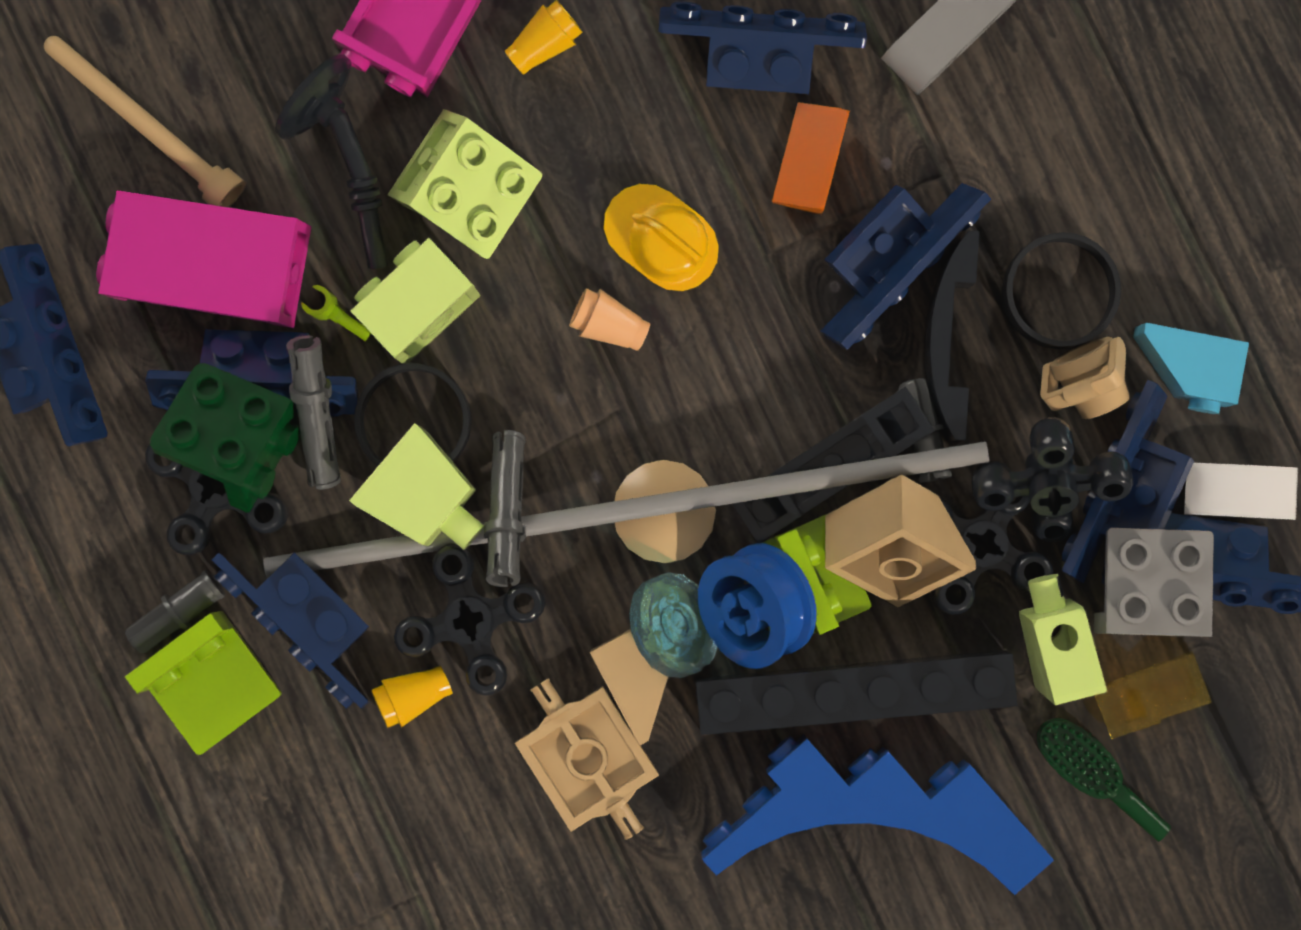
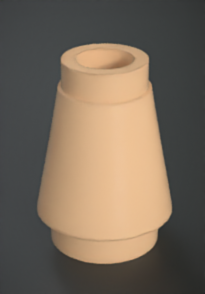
(608, 321)

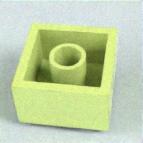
(414, 300)

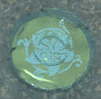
(670, 626)

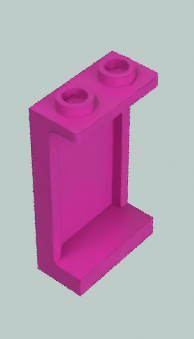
(405, 39)
(204, 258)

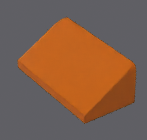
(810, 157)

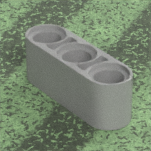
(940, 39)

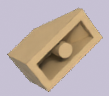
(631, 682)

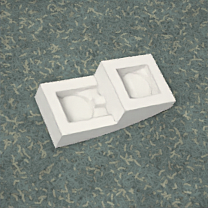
(1241, 491)

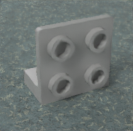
(1157, 583)

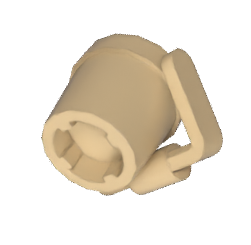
(1090, 378)

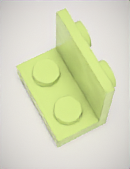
(466, 183)

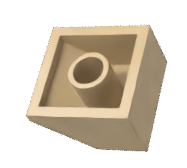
(896, 542)

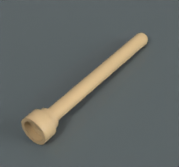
(217, 185)

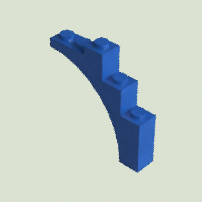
(811, 794)

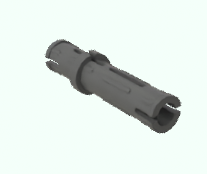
(311, 394)
(505, 526)

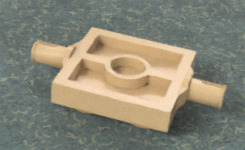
(587, 759)

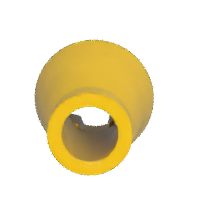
(544, 37)
(409, 695)

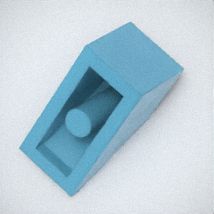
(1195, 365)

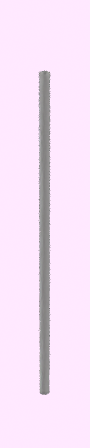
(661, 504)

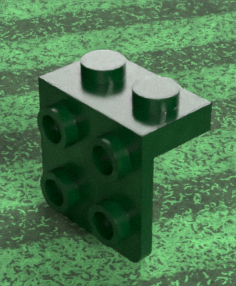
(228, 432)

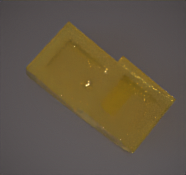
(1152, 695)

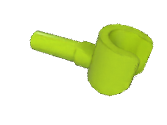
(336, 314)

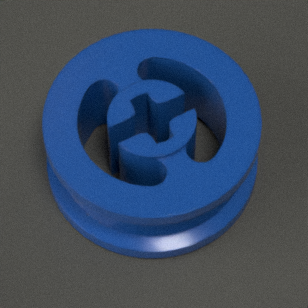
(773, 598)

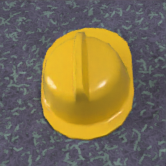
(661, 237)

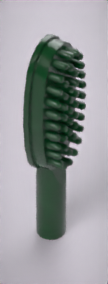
(1094, 771)

